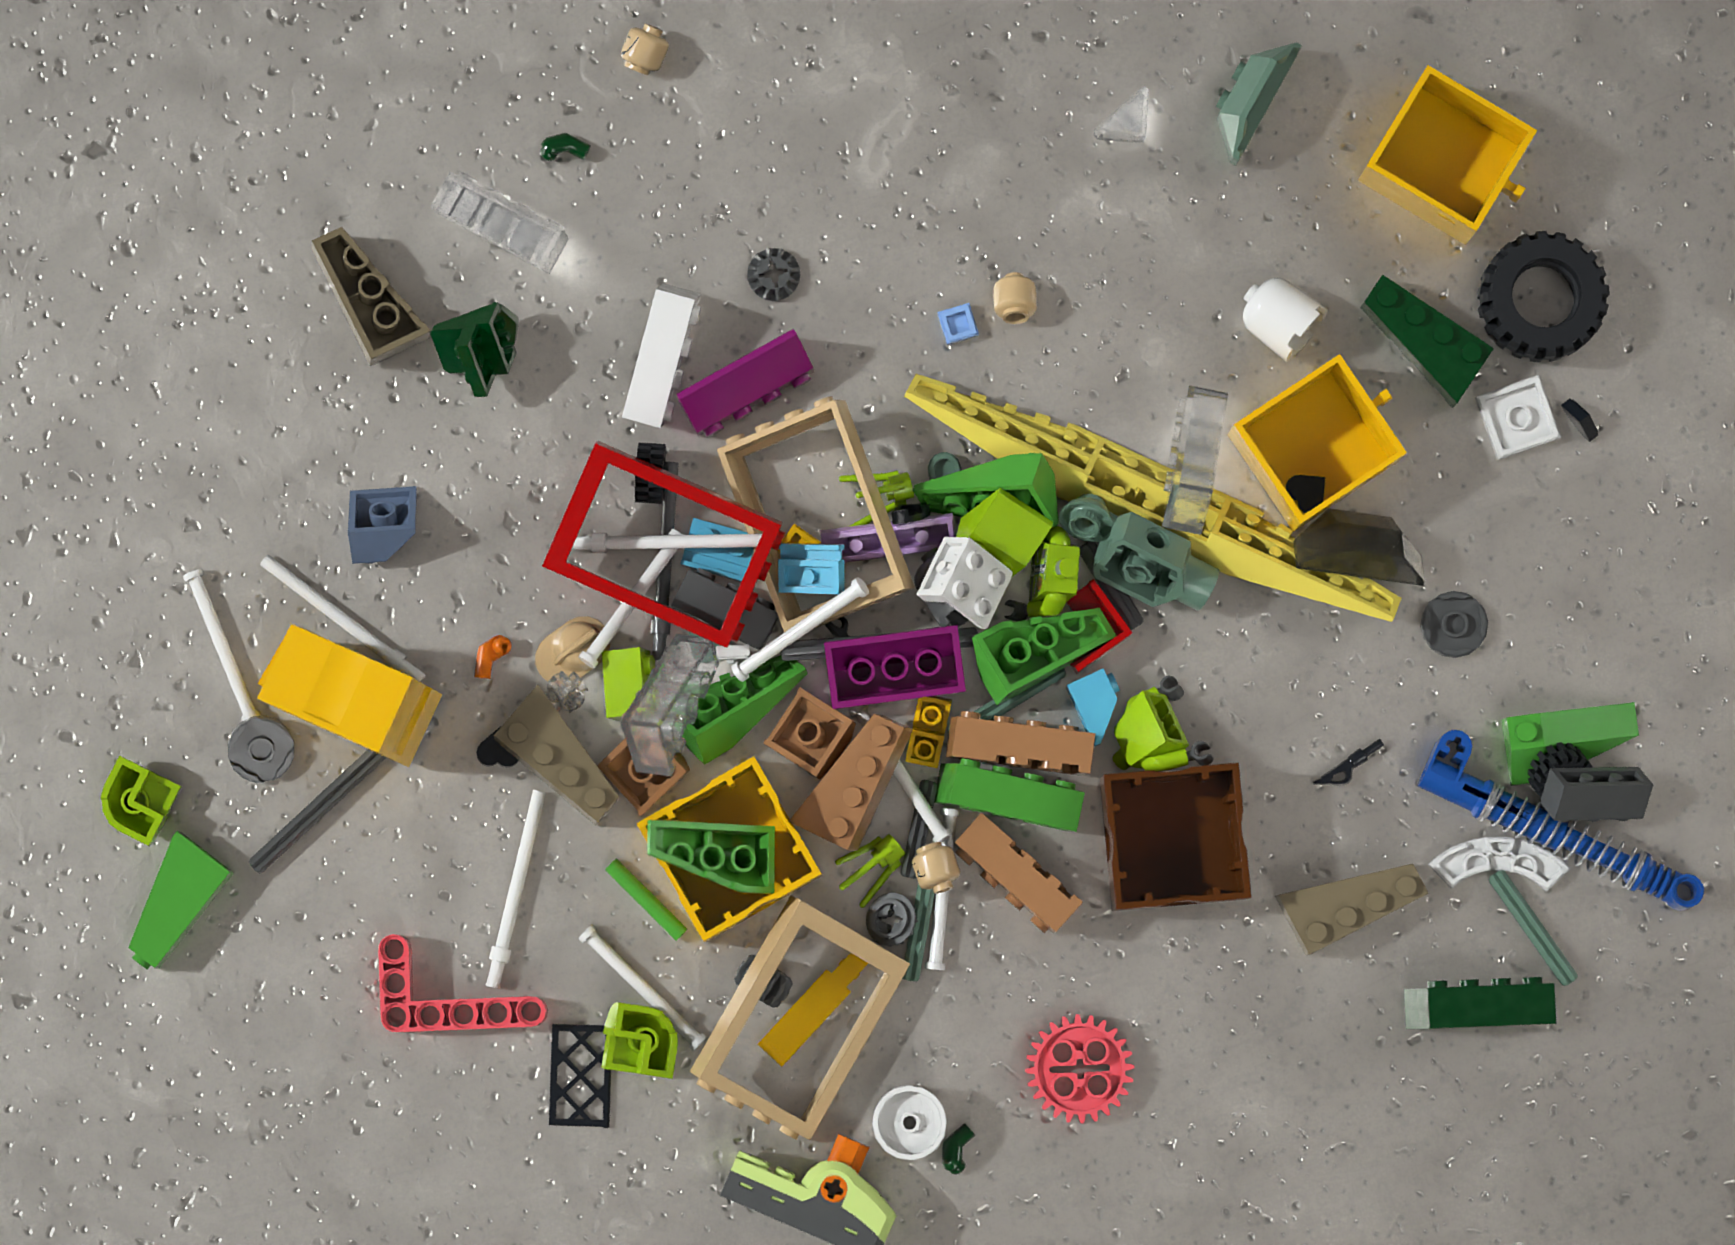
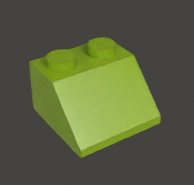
(1006, 529)

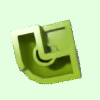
(137, 800)
(639, 1041)

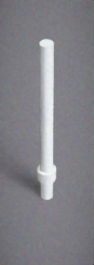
(602, 542)
(393, 658)
(500, 953)

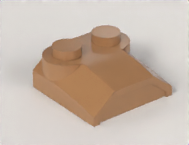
(811, 734)
(640, 788)

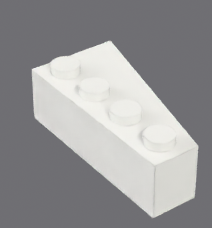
(661, 355)

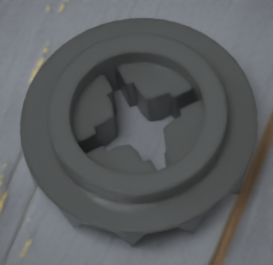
(787, 281)
(881, 909)

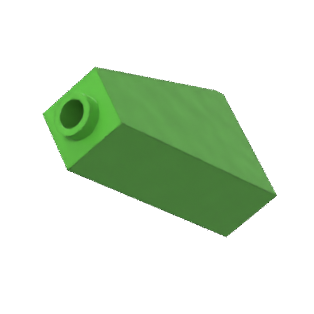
(179, 896)

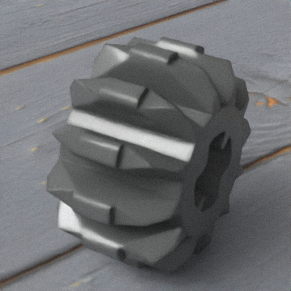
(777, 988)

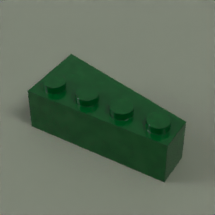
(1427, 338)
(1480, 1005)

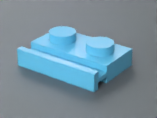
(718, 561)
(811, 568)

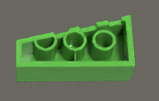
(1009, 796)

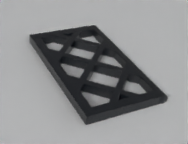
(557, 1092)

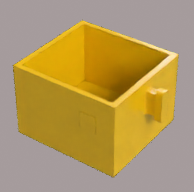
(1448, 156)
(1320, 430)

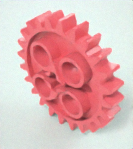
(1078, 1038)

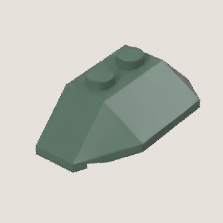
(1252, 95)

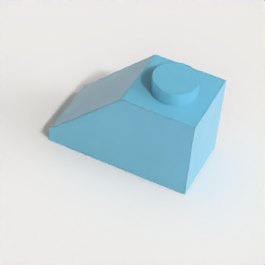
(1094, 701)

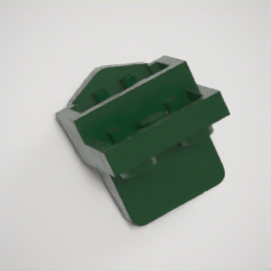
(478, 345)

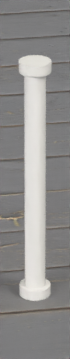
(857, 589)
(622, 613)
(221, 643)
(909, 786)
(941, 901)
(642, 986)

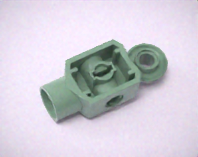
(1139, 555)

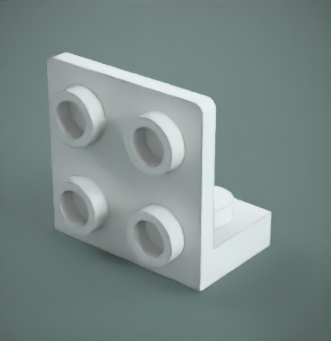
(966, 579)

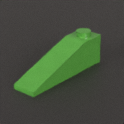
(1021, 475)
(1028, 651)
(737, 706)
(1589, 729)
(724, 853)

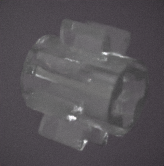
(566, 691)

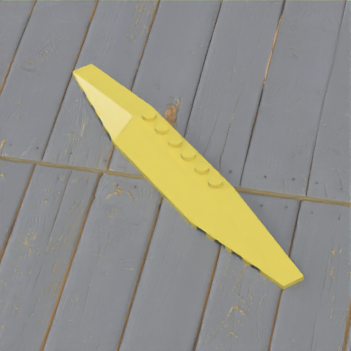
(1084, 463)

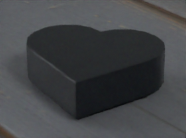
(1307, 490)
(492, 753)

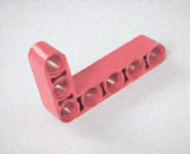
(446, 1008)

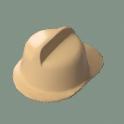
(564, 645)

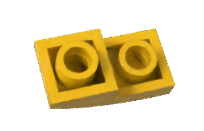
(928, 731)

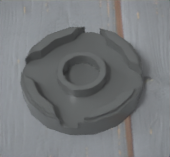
(1454, 624)
(261, 749)

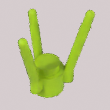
(895, 486)
(885, 853)

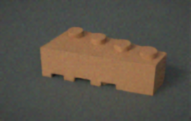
(1017, 873)

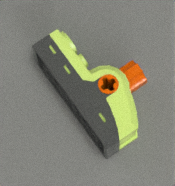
(847, 1218)

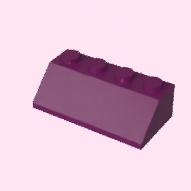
(746, 383)
(894, 666)

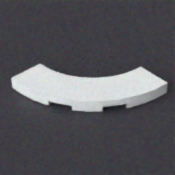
(1499, 854)

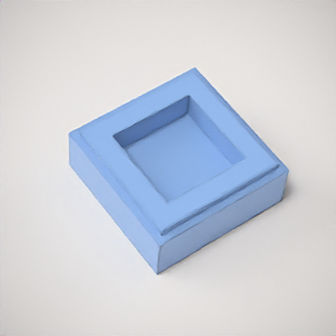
(958, 323)

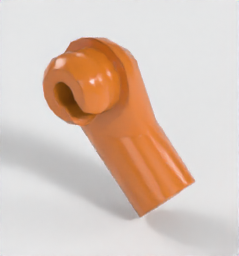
(490, 652)

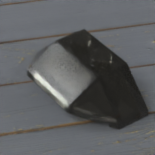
(1359, 547)

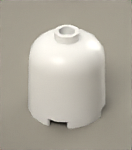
(1281, 316)

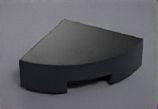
(1581, 419)
(910, 512)

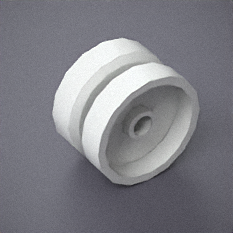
(918, 1140)

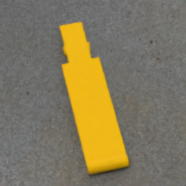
(811, 1010)

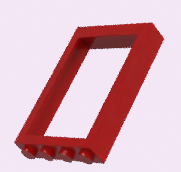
(579, 506)

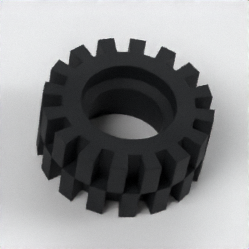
(644, 490)
(1561, 757)

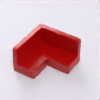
(1090, 598)

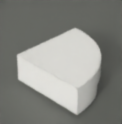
(733, 653)

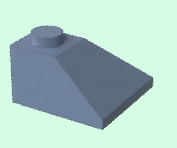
(380, 522)

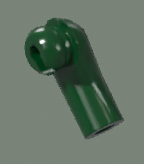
(561, 143)
(952, 1149)

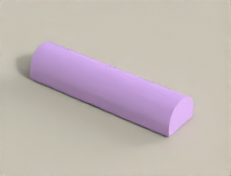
(863, 542)

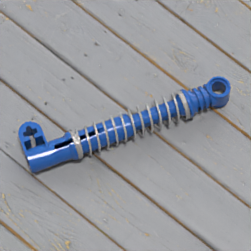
(1535, 823)

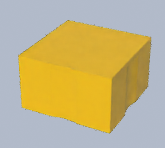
(350, 695)
(744, 799)

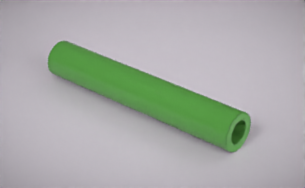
(646, 899)

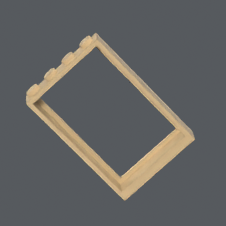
(744, 492)
(752, 987)

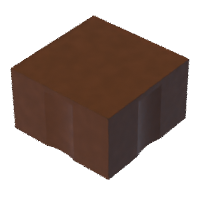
(1175, 837)

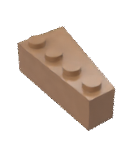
(1020, 745)
(854, 786)

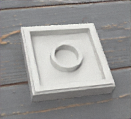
(1518, 417)

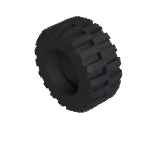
(1574, 265)

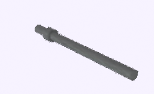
(659, 627)

